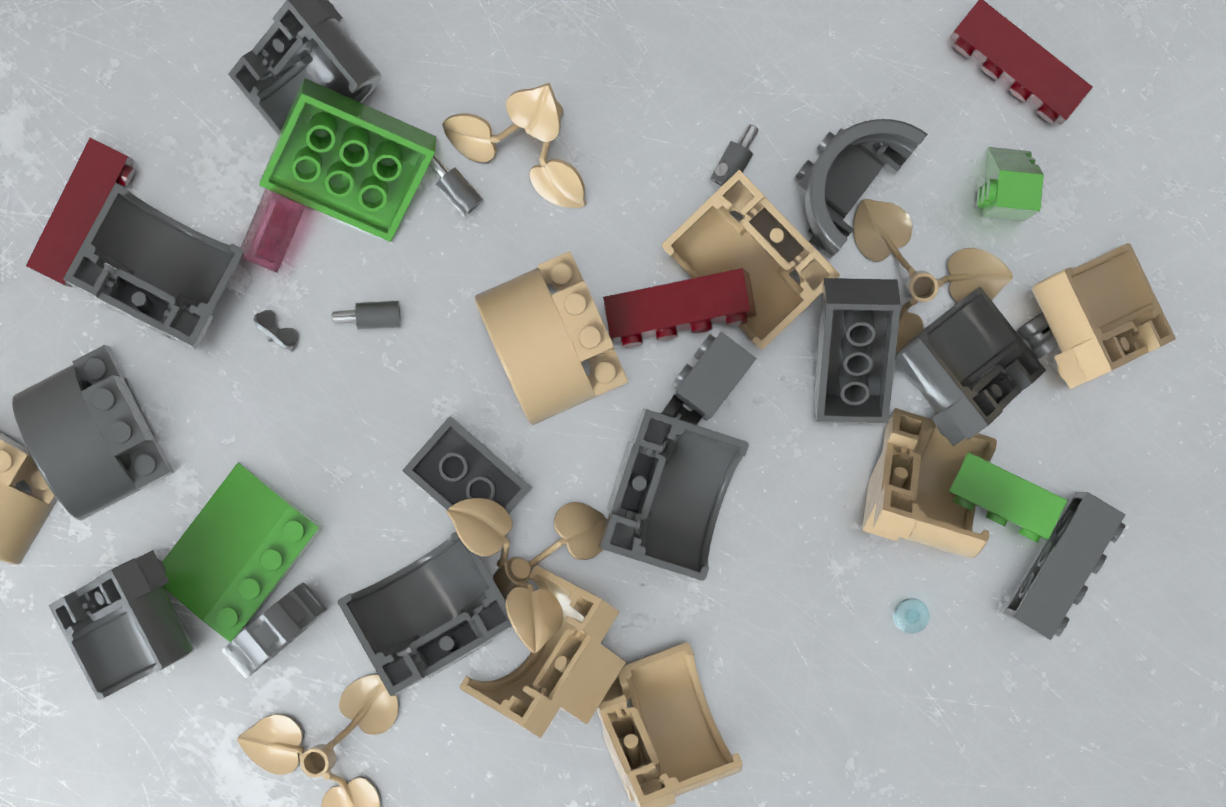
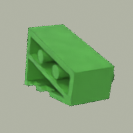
(1011, 185)
(1007, 498)

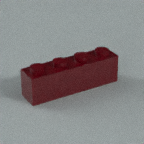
(1020, 62)
(78, 208)
(680, 307)

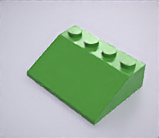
(348, 160)
(237, 552)

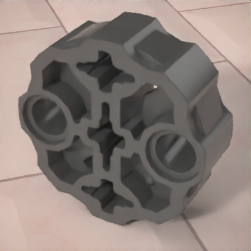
(274, 630)

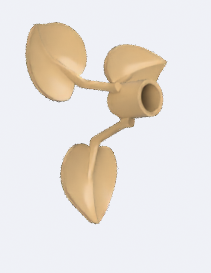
(540, 117)
(885, 227)
(483, 529)
(277, 739)

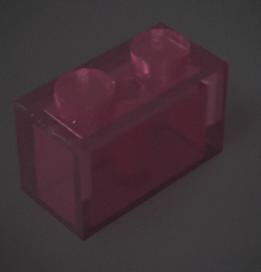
(271, 230)

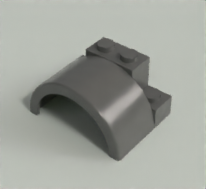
(319, 47)
(846, 172)
(157, 268)
(952, 356)
(83, 432)
(671, 493)
(430, 612)
(135, 637)

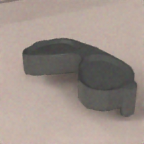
(284, 337)

